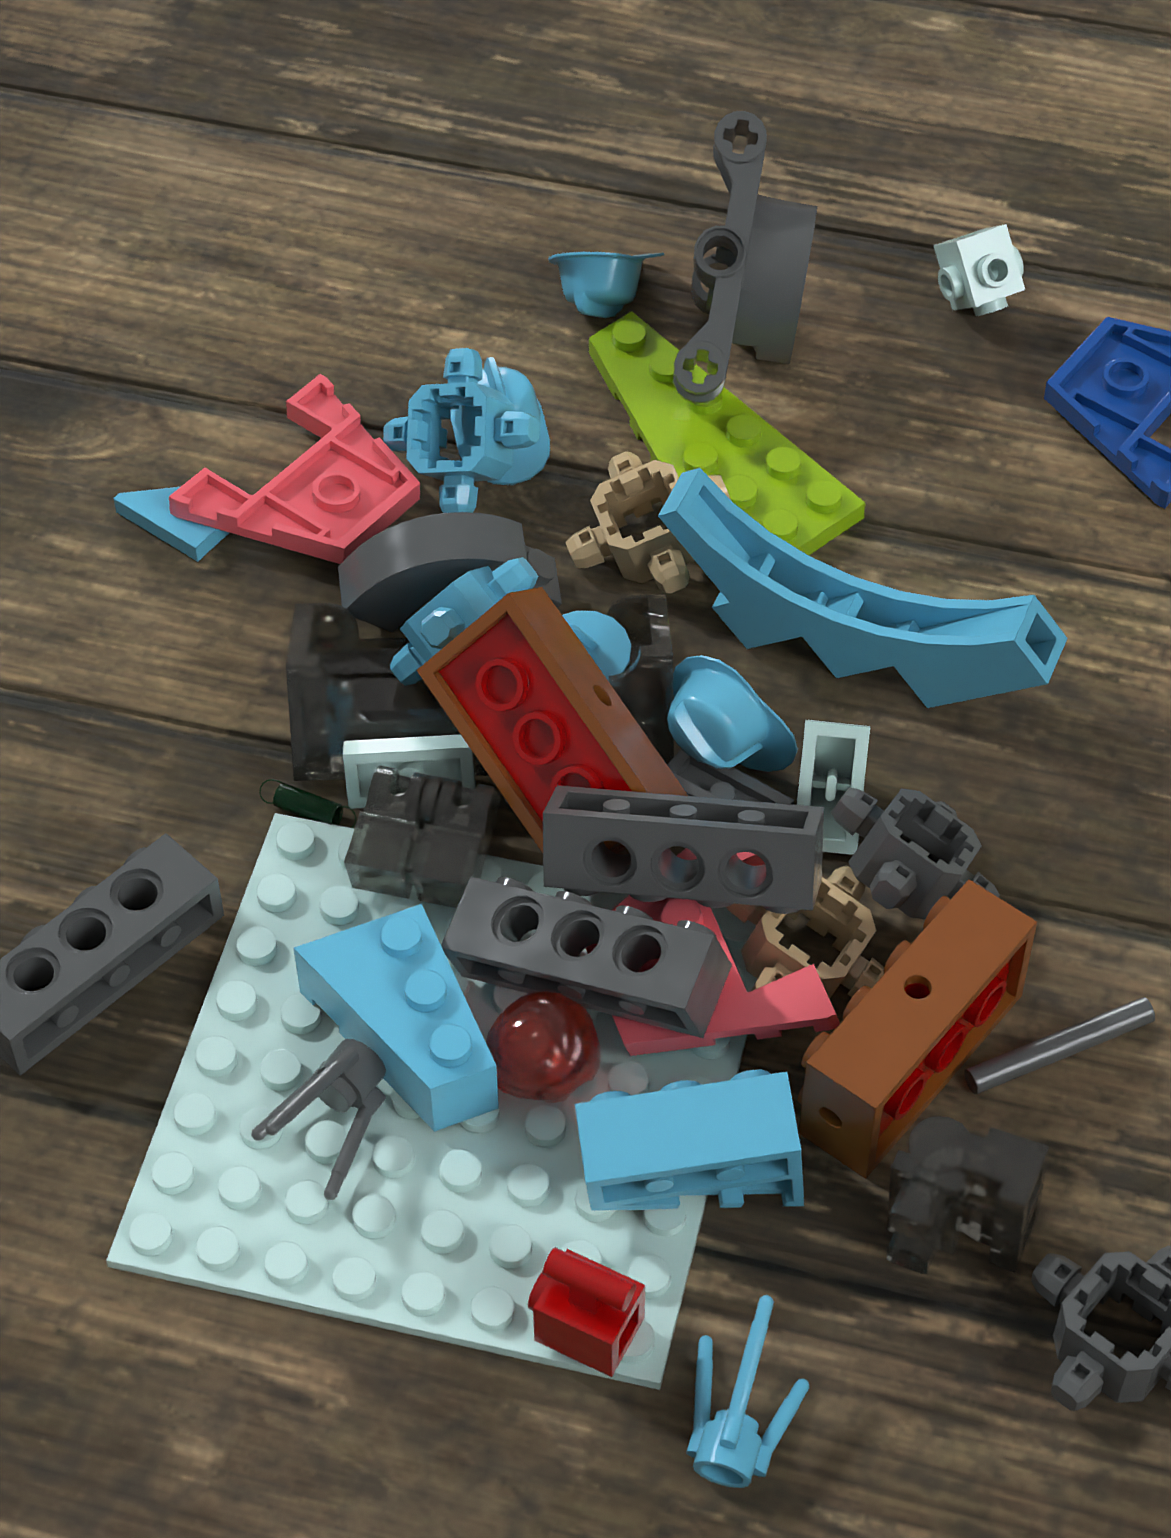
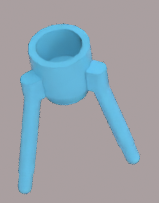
(729, 1446)

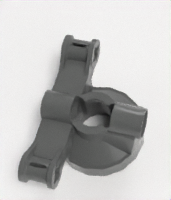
(756, 269)

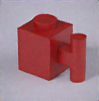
(586, 1310)

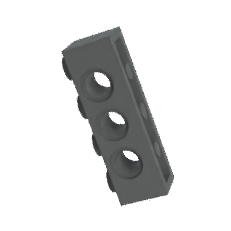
(712, 828)
(130, 944)
(671, 995)

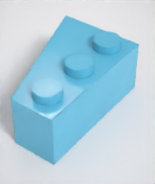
(401, 999)
(692, 1142)

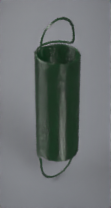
(307, 804)

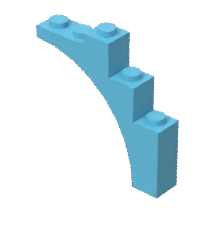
(856, 626)

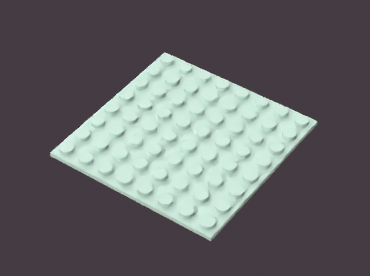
(428, 1224)

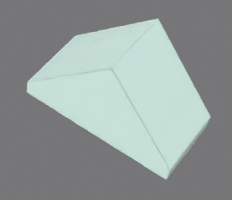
(830, 764)

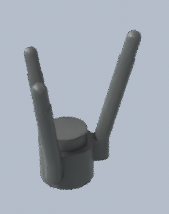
(340, 1082)

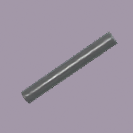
(1059, 1045)

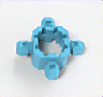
(498, 427)
(456, 610)

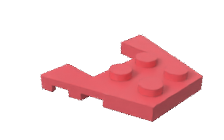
(324, 499)
(781, 1005)

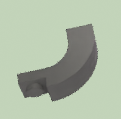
(422, 556)

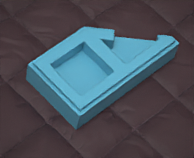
(152, 512)

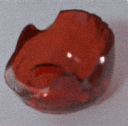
(544, 1047)

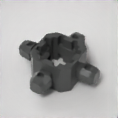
(909, 850)
(1088, 1361)

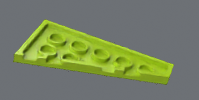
(723, 438)

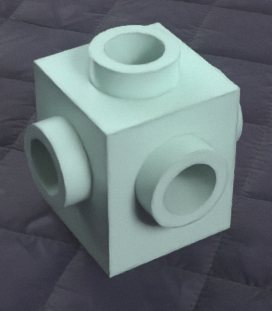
(980, 270)

